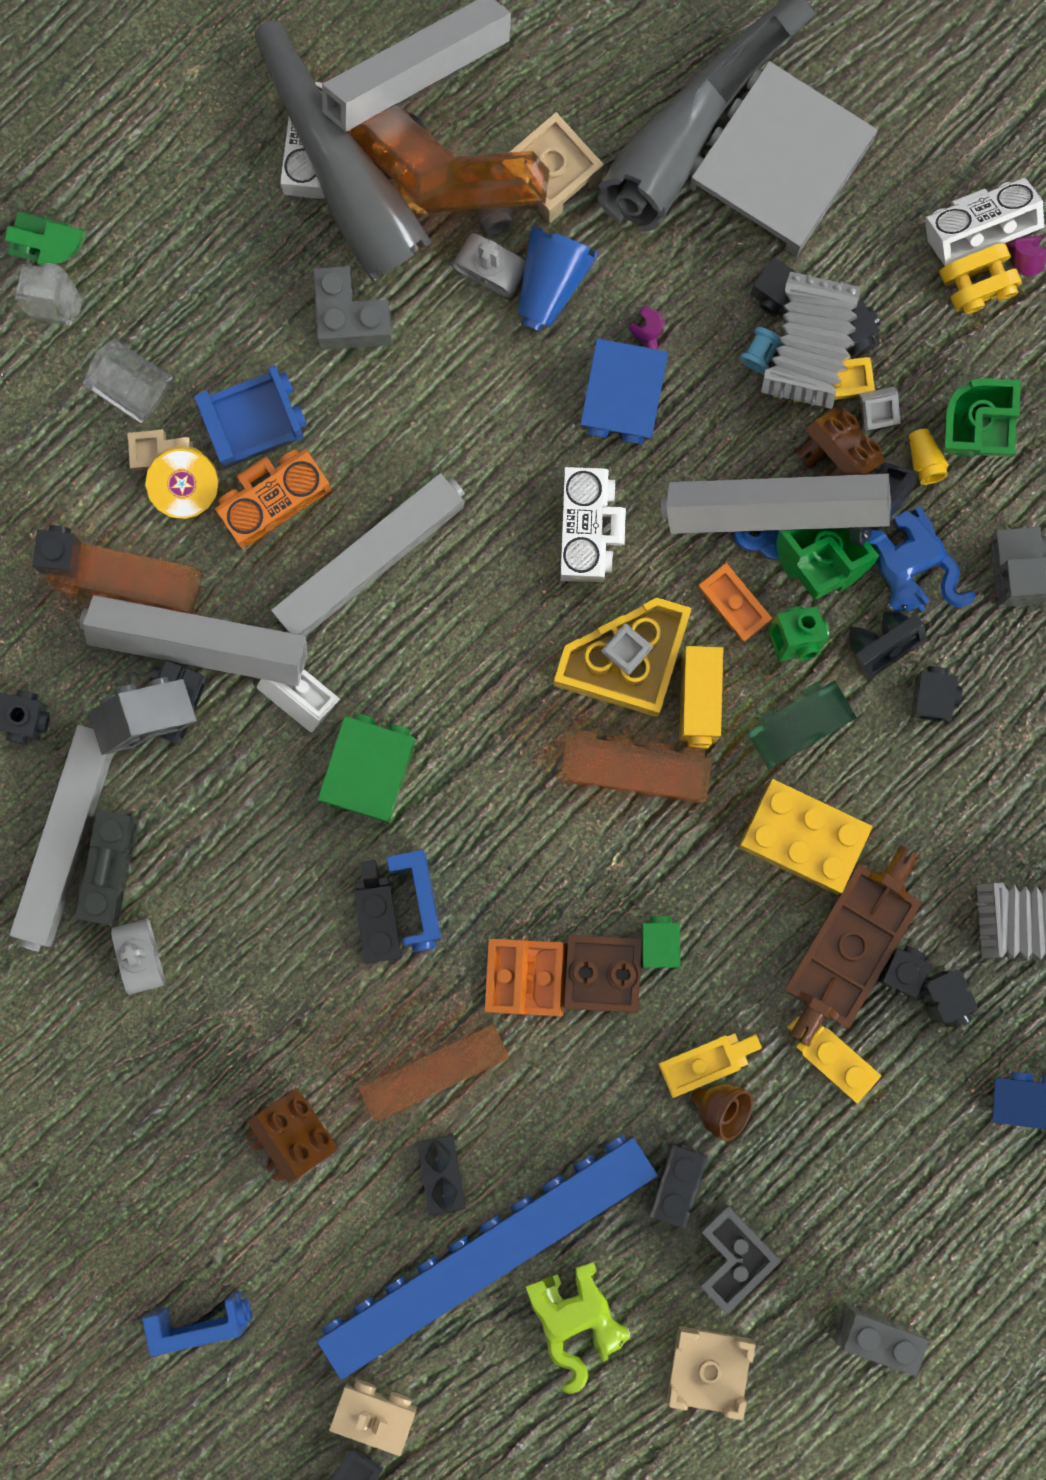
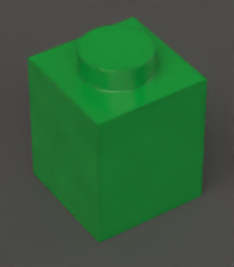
(660, 943)

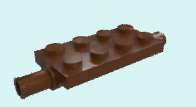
(853, 946)

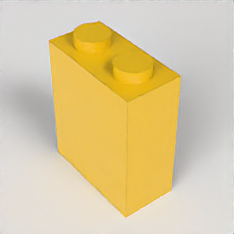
(701, 696)

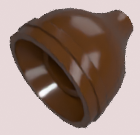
(723, 1109)

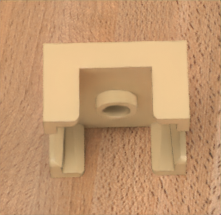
(567, 159)
(710, 1372)

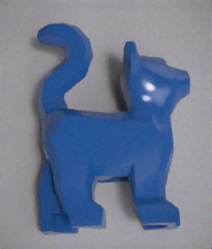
(914, 556)

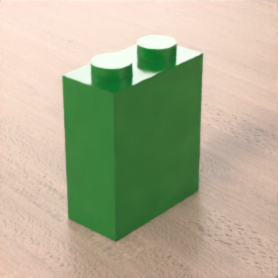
(367, 768)

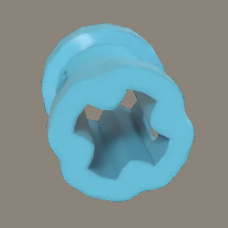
(761, 350)

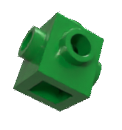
(798, 634)

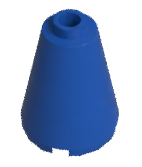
(551, 276)

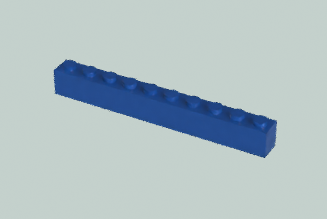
(485, 1257)

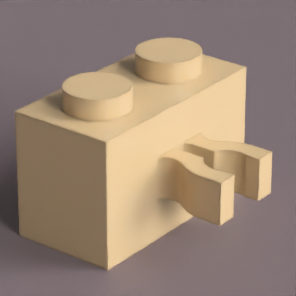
(374, 1417)

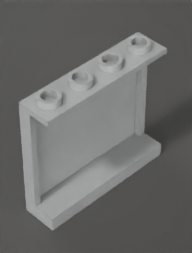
(783, 155)

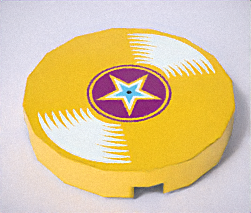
(181, 482)

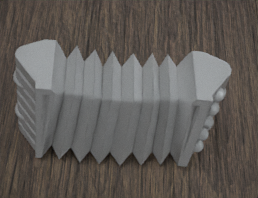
(813, 340)
(1012, 921)

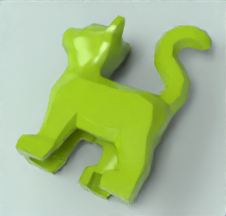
(572, 1315)

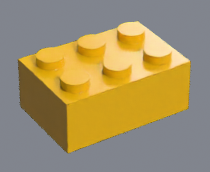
(805, 837)

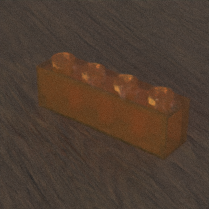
(407, 153)
(490, 183)
(132, 579)
(636, 768)
(434, 1073)

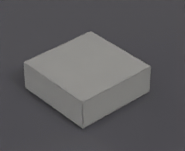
(880, 408)
(627, 649)

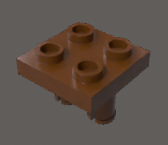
(844, 443)
(603, 973)
(290, 1137)

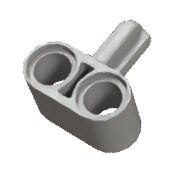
(490, 265)
(138, 956)

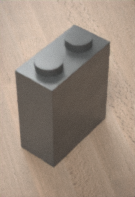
(880, 1339)

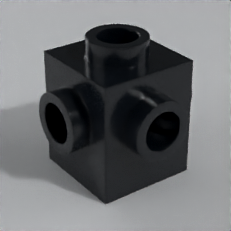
(34, 722)

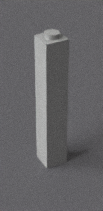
(415, 63)
(778, 504)
(370, 556)
(194, 640)
(61, 842)

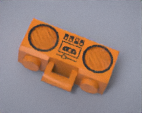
(275, 500)

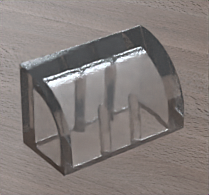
(127, 380)

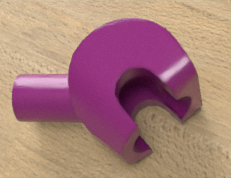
(1027, 255)
(653, 329)

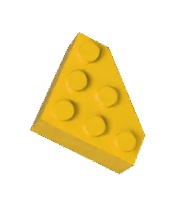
(592, 674)

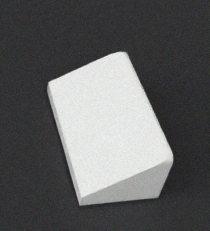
(305, 703)

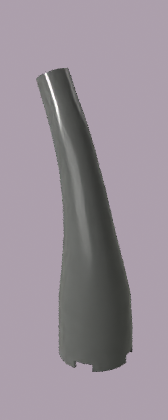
(664, 150)
(358, 193)

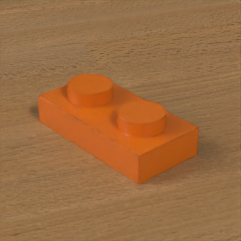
(734, 602)

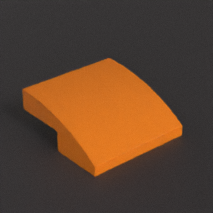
(526, 977)

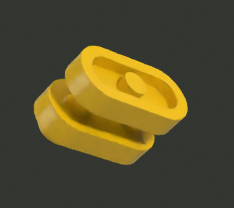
(972, 297)

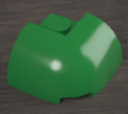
(43, 239)
(983, 418)
(823, 558)

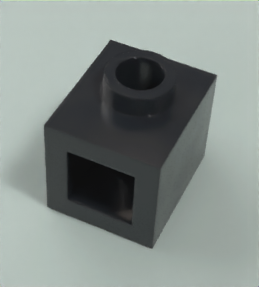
(770, 288)
(57, 551)
(935, 695)
(905, 971)

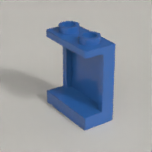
(623, 391)
(251, 417)
(418, 864)
(164, 1339)

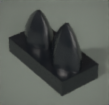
(878, 653)
(441, 1174)

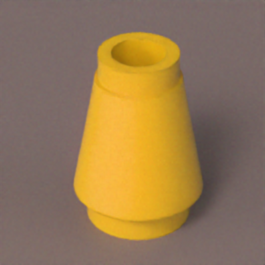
(927, 457)

